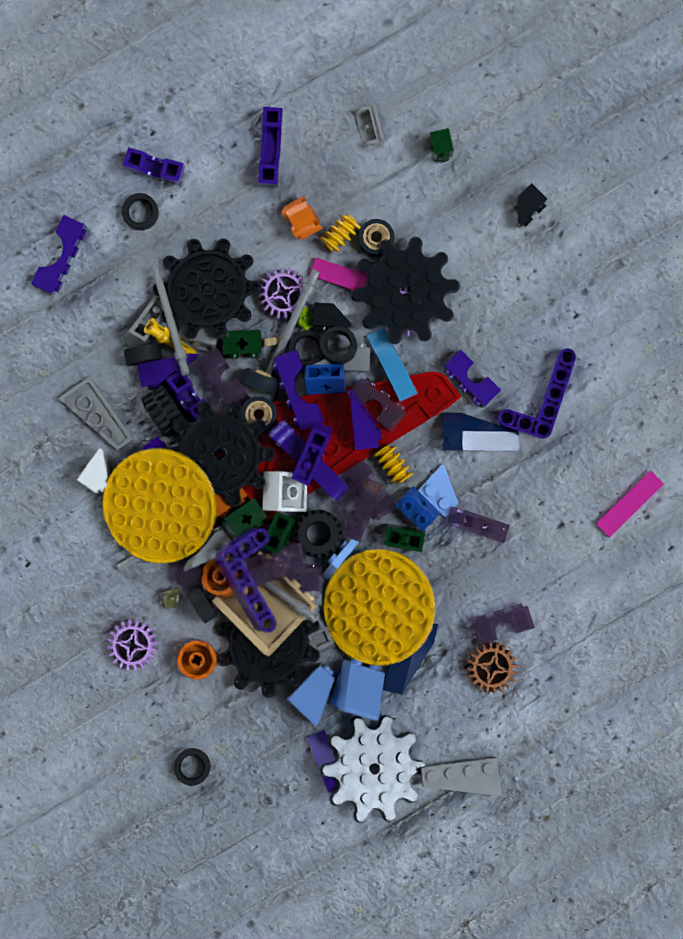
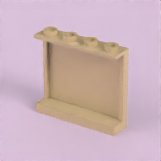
(285, 616)

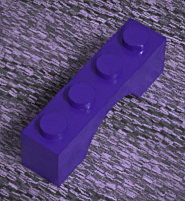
(270, 147)
(50, 277)
(289, 367)

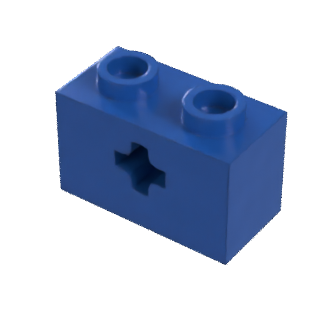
(325, 379)
(418, 508)

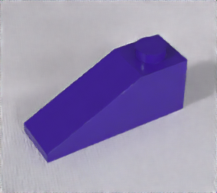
(156, 372)
(364, 426)
(312, 453)
(322, 755)

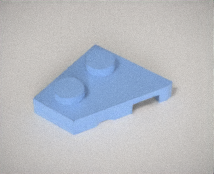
(439, 491)
(336, 560)

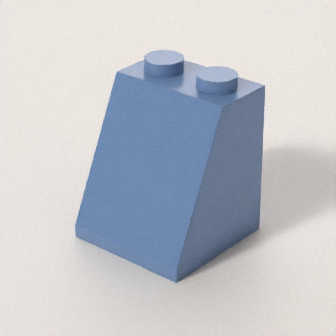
(359, 689)
(313, 693)

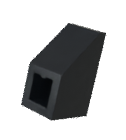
(528, 203)
(327, 316)

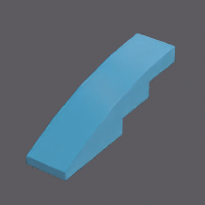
(392, 364)

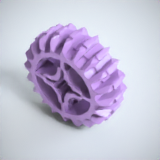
(274, 297)
(116, 641)

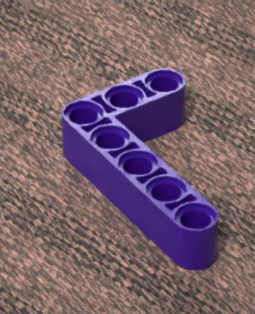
(547, 401)
(294, 446)
(244, 578)

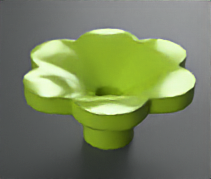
(305, 319)

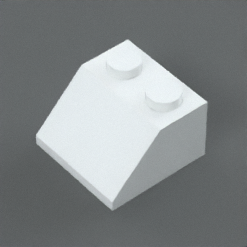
(96, 472)
(283, 493)

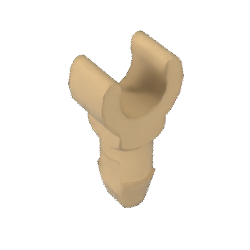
(268, 342)

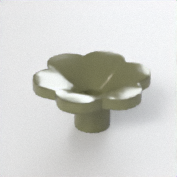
(171, 598)

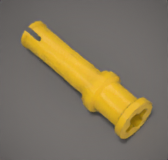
(163, 335)

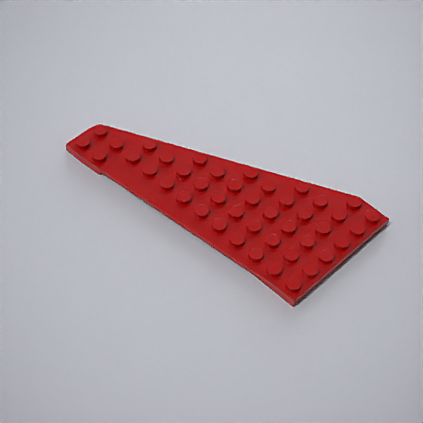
(433, 396)

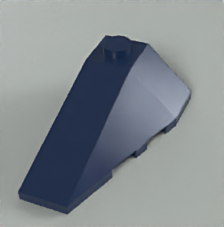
(470, 433)
(402, 672)

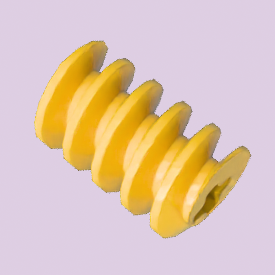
(340, 233)
(393, 464)

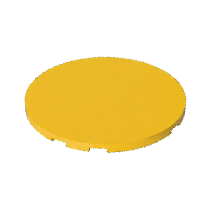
(159, 505)
(379, 607)

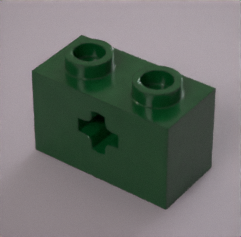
(441, 145)
(252, 337)
(251, 512)
(279, 533)
(404, 537)

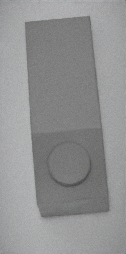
(136, 334)
(359, 363)
(209, 548)

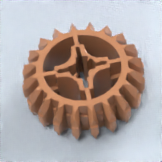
(489, 677)

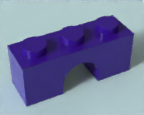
(158, 168)
(458, 368)
(183, 392)

